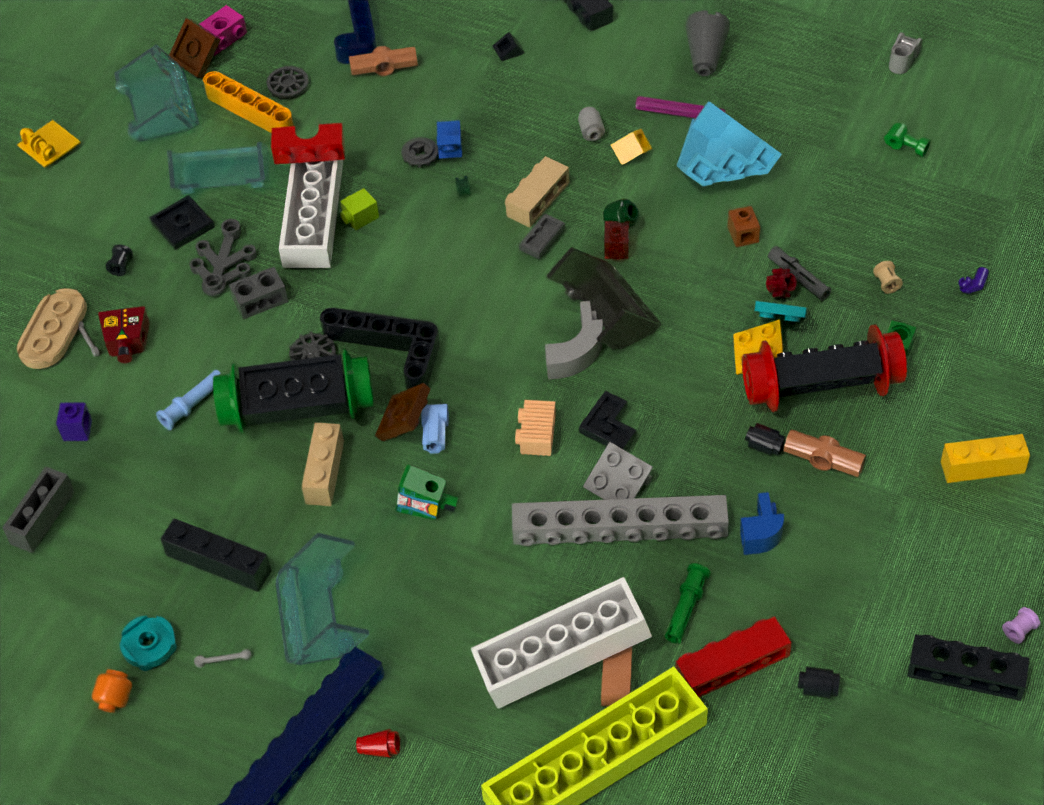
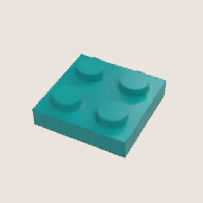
(791, 313)

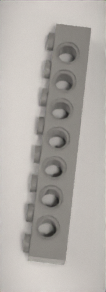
(629, 511)

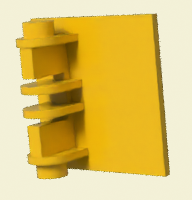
(47, 143)
(750, 340)

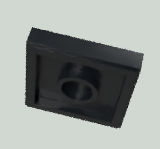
(181, 222)

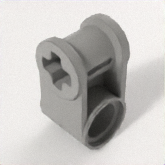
(904, 53)

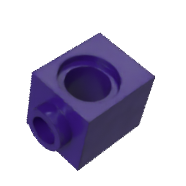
(74, 421)

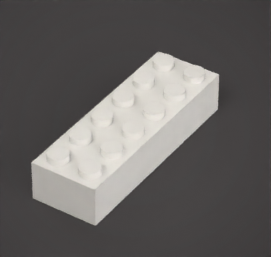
(310, 214)
(560, 642)

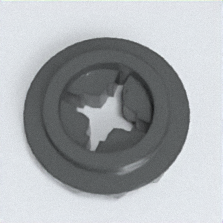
(419, 145)

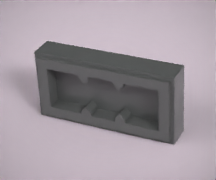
(542, 236)

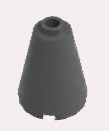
(706, 40)

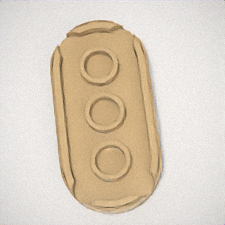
(51, 328)

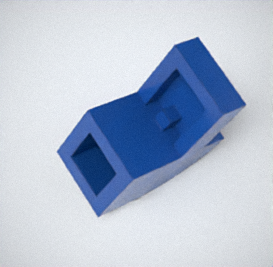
(449, 139)
(763, 531)

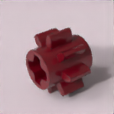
(781, 283)

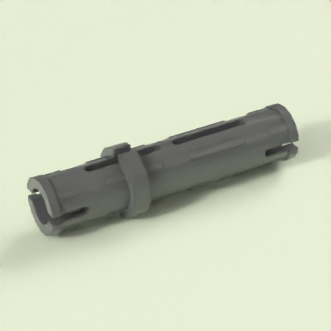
(781, 259)

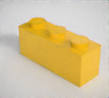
(985, 458)

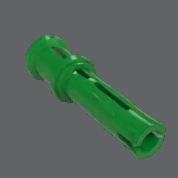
(690, 592)

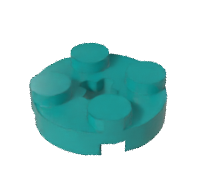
(147, 656)

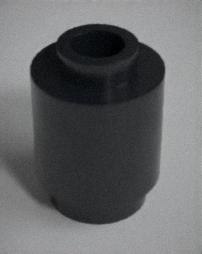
(765, 439)
(819, 682)

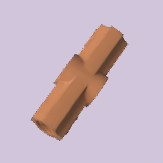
(383, 61)
(824, 453)

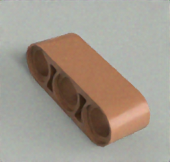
(616, 677)

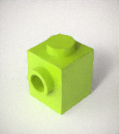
(359, 209)

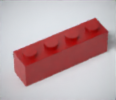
(734, 656)

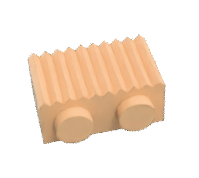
(536, 428)

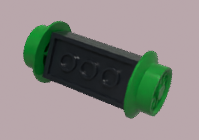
(292, 390)

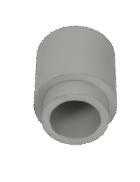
(591, 124)

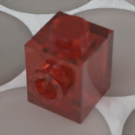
(616, 240)

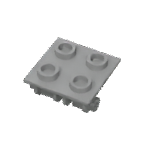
(618, 474)

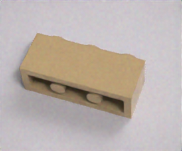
(537, 191)
(322, 464)

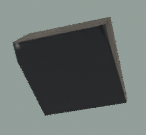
(508, 47)

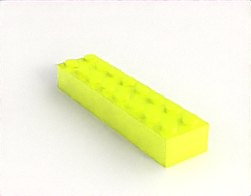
(603, 746)

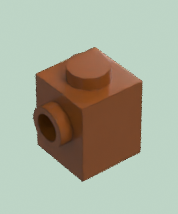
(743, 226)

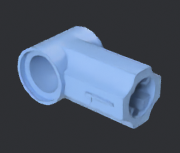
(434, 423)

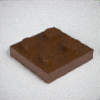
(194, 48)
(403, 412)

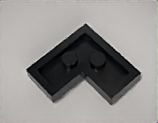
(603, 423)

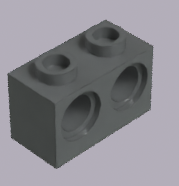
(258, 293)

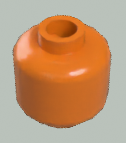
(112, 690)

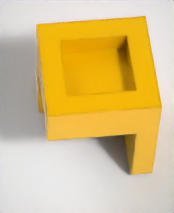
(631, 146)

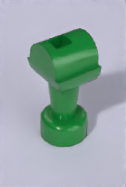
(898, 136)

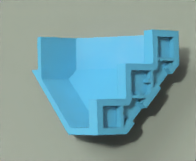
(723, 149)

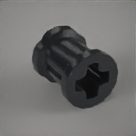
(119, 260)

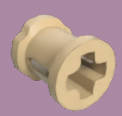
(887, 276)

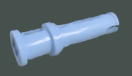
(182, 406)

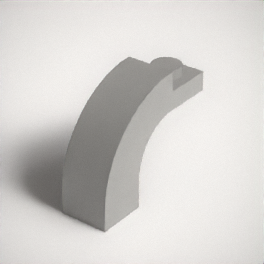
(580, 352)

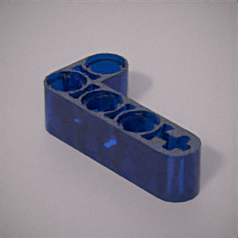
(362, 38)

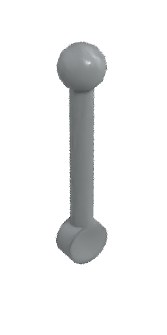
(94, 349)
(200, 661)

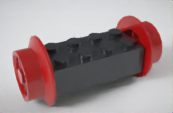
(874, 360)

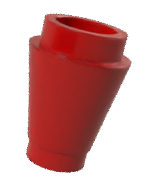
(382, 743)

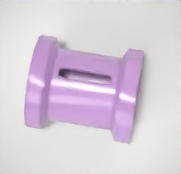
(1021, 625)

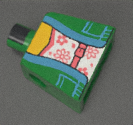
(423, 494)

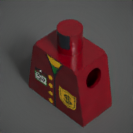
(125, 331)

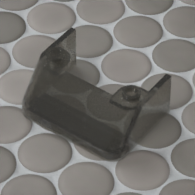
(615, 301)

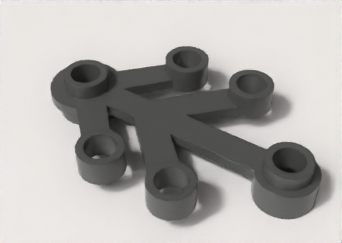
(215, 282)

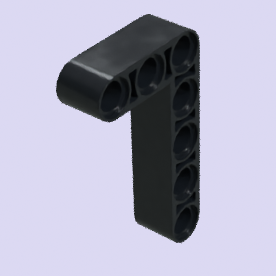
(388, 332)

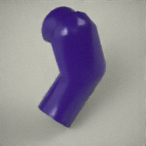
(973, 285)

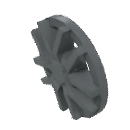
(287, 82)
(312, 349)

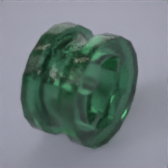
(462, 187)

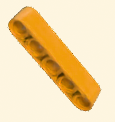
(246, 102)

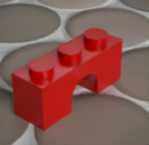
(324, 146)

